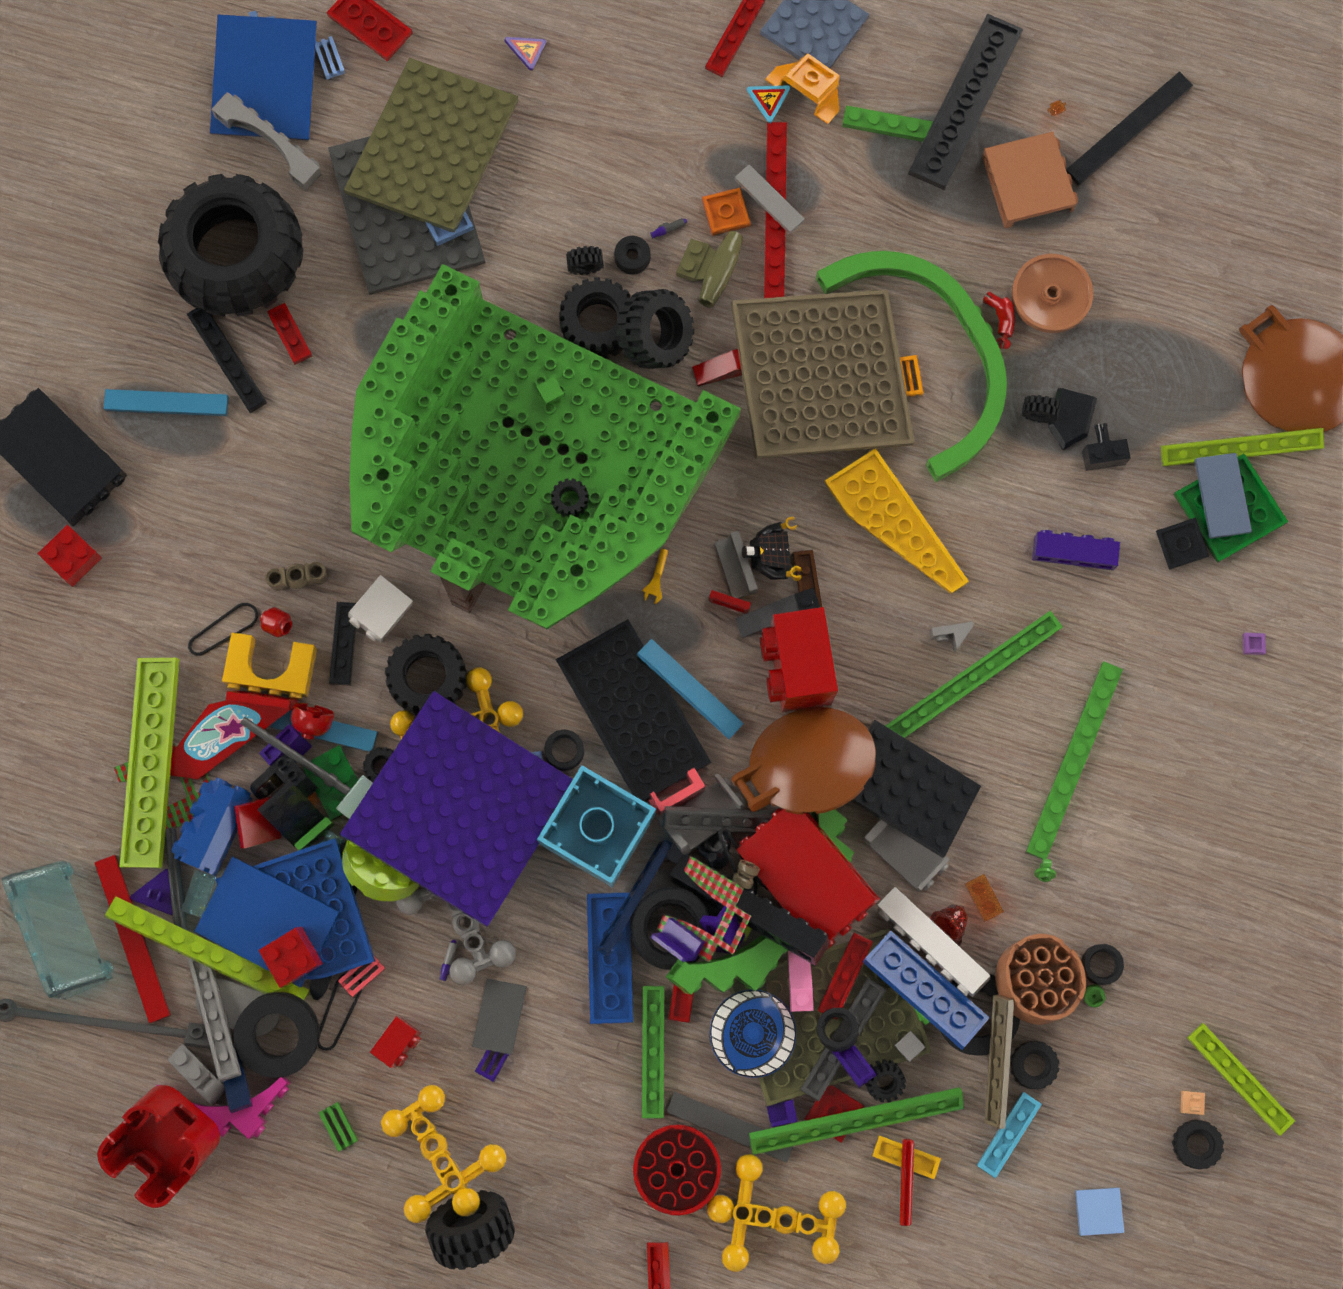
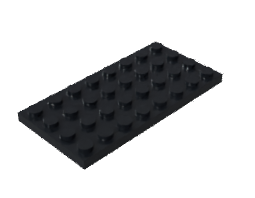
(632, 712)

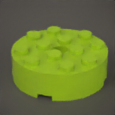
(374, 876)

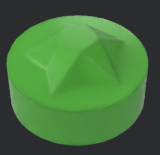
(1094, 995)

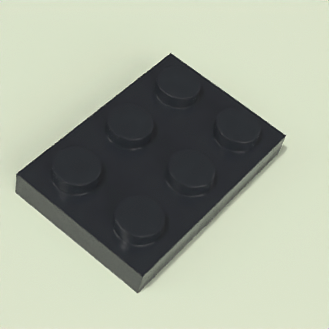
(291, 813)

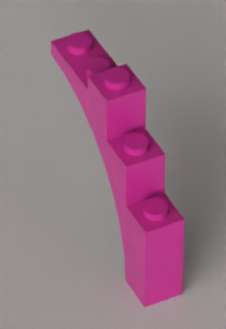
(248, 1120)

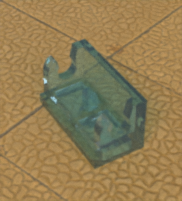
(198, 893)

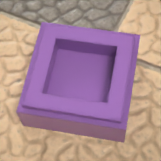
(1254, 644)

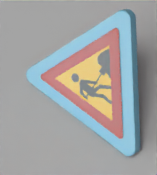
(768, 99)

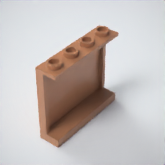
(1029, 178)

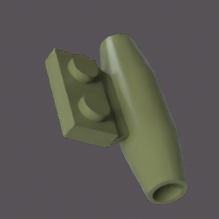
(711, 266)

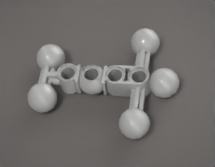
(464, 970)

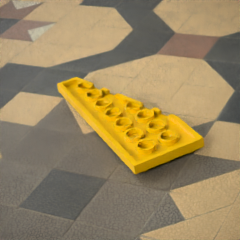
(883, 508)

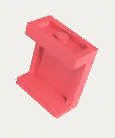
(694, 789)

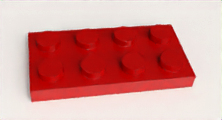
(371, 25)

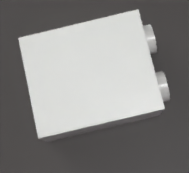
(379, 609)

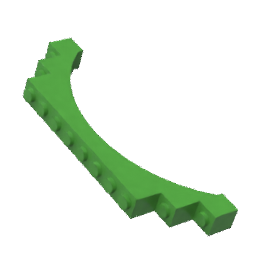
(759, 957)

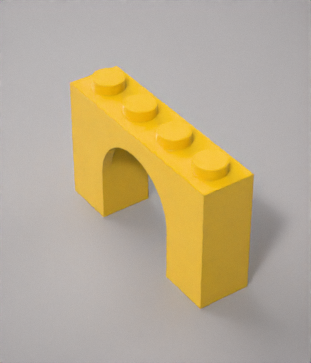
(293, 681)

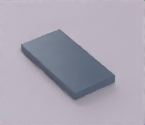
(1223, 495)

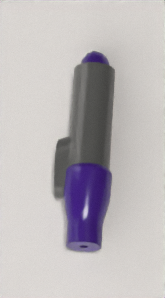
(667, 227)

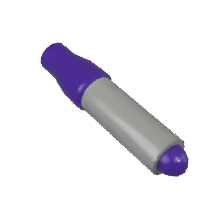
(448, 960)

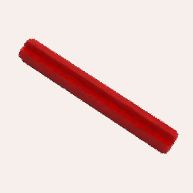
(906, 1182)

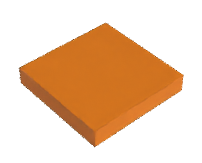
(726, 211)

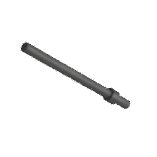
(329, 779)

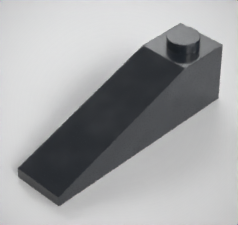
(761, 618)

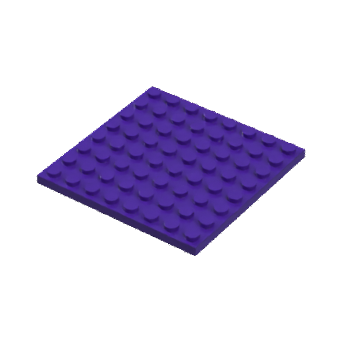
(457, 808)

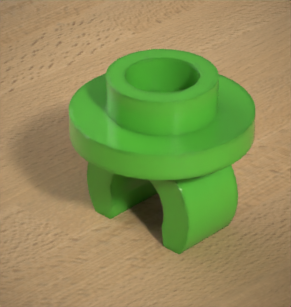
(1045, 872)

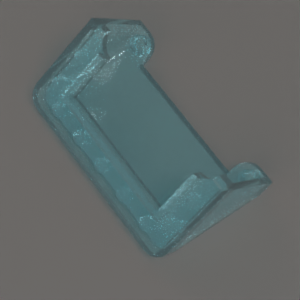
(56, 930)

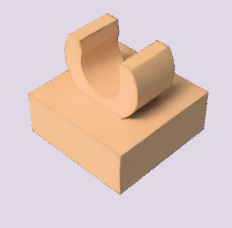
(1192, 1102)

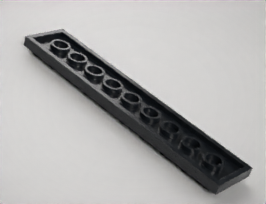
(965, 102)

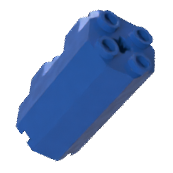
(213, 826)

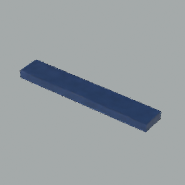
(634, 897)

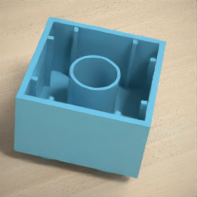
(597, 826)

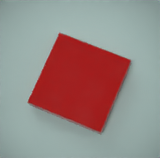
(253, 826)
(831, 1103)

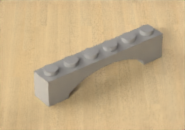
(233, 113)

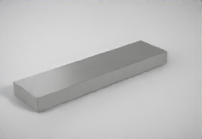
(769, 199)

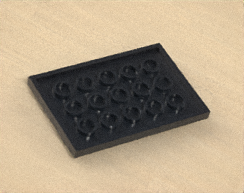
(916, 791)

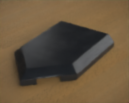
(1074, 417)

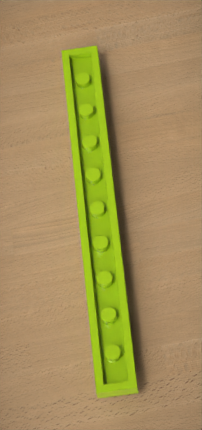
(197, 948)

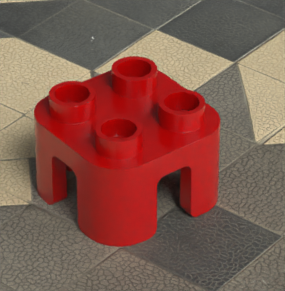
(162, 1139)

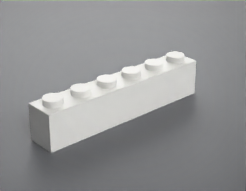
(933, 942)

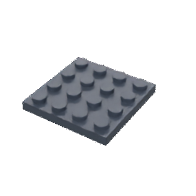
(814, 28)

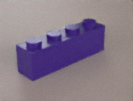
(1076, 550)

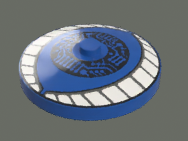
(752, 1033)

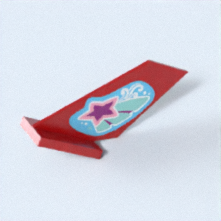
(219, 731)

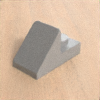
(956, 632)

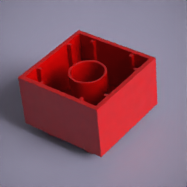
(801, 658)

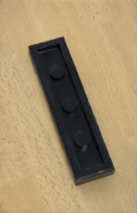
(342, 646)

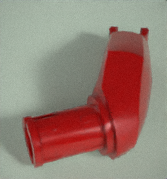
(1006, 315)

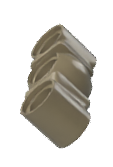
(306, 578)

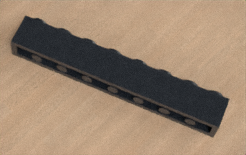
(765, 918)

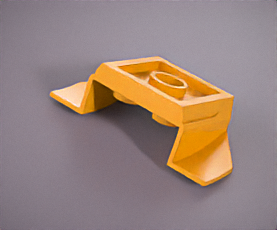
(813, 81)

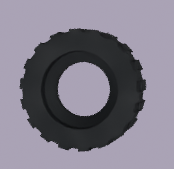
(1049, 1057)
(1214, 1139)

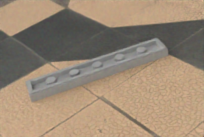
(215, 1021)

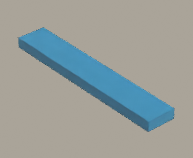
(166, 402)
(690, 689)
(339, 734)

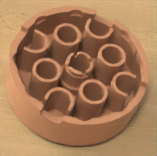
(1061, 975)

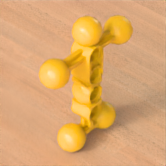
(478, 681)
(465, 1200)
(721, 1209)

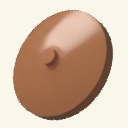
(1052, 293)

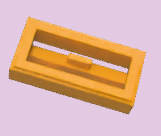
(912, 392)

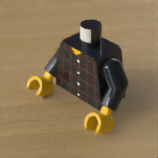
(771, 552)

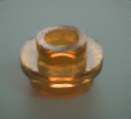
(1057, 108)

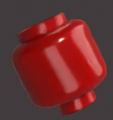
(276, 622)

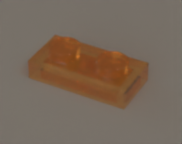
(984, 897)

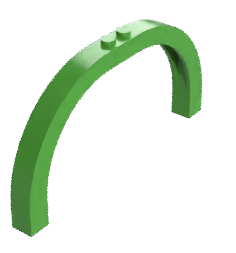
(970, 316)

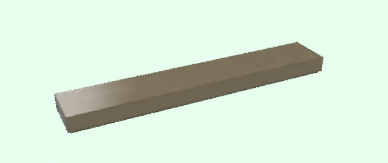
(999, 1061)

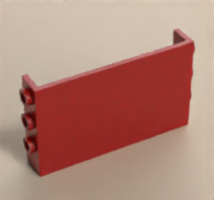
(808, 873)

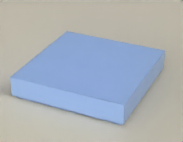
(1099, 1211)

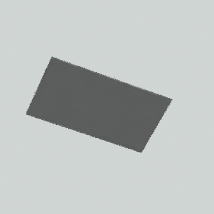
(499, 1016)

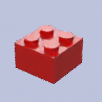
(69, 555)
(290, 957)
(396, 1042)

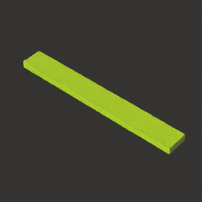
(1249, 445)

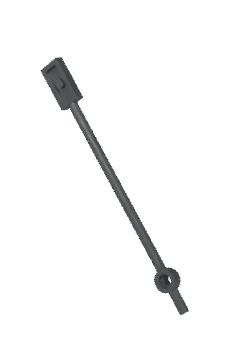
(194, 1035)

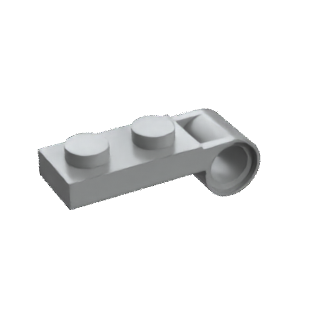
(197, 1074)

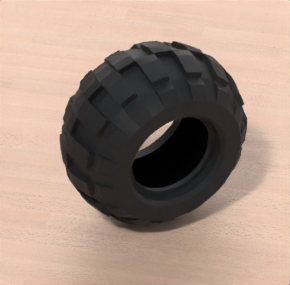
(236, 286)

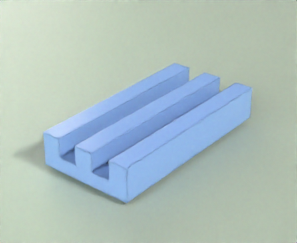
(324, 43)

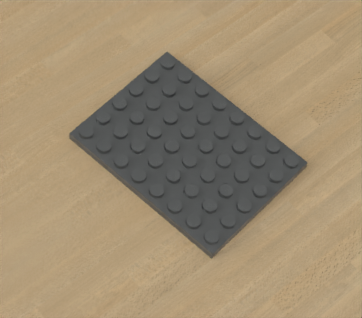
(393, 246)

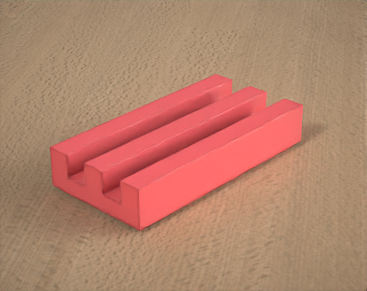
(347, 986)

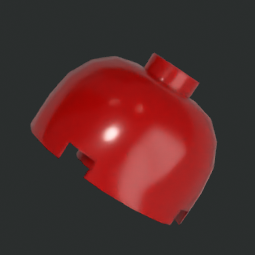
(311, 720)

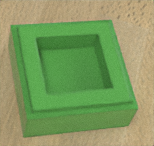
(550, 391)

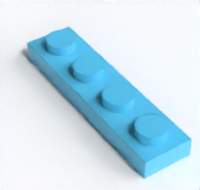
(1008, 1137)

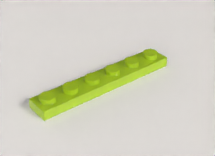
(1240, 1079)

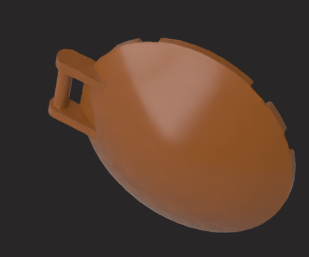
(1294, 372)
(809, 762)

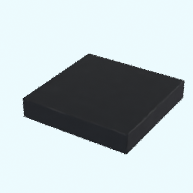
(1182, 543)

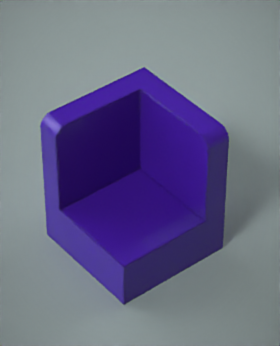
(782, 1113)

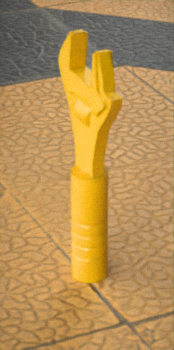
(654, 586)

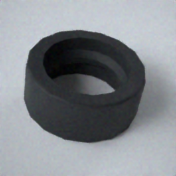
(564, 766)
(1117, 957)
(843, 1045)

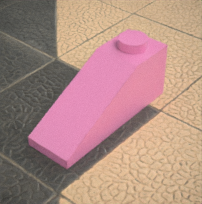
(800, 984)

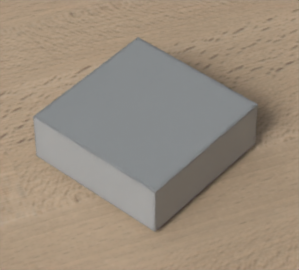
(909, 1046)

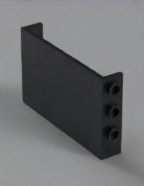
(57, 457)

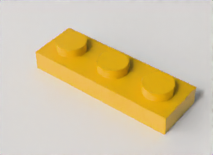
(892, 1152)

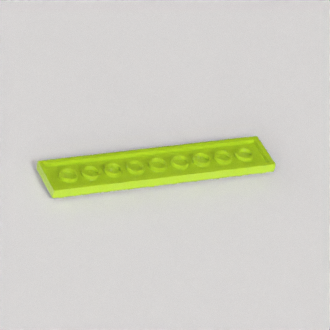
(149, 763)

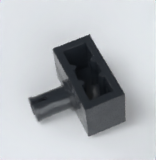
(1105, 452)

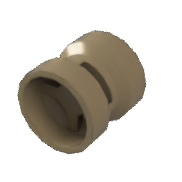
(745, 874)

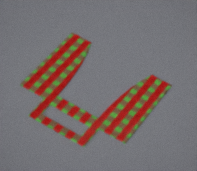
(726, 893)

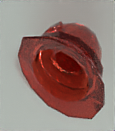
(951, 921)

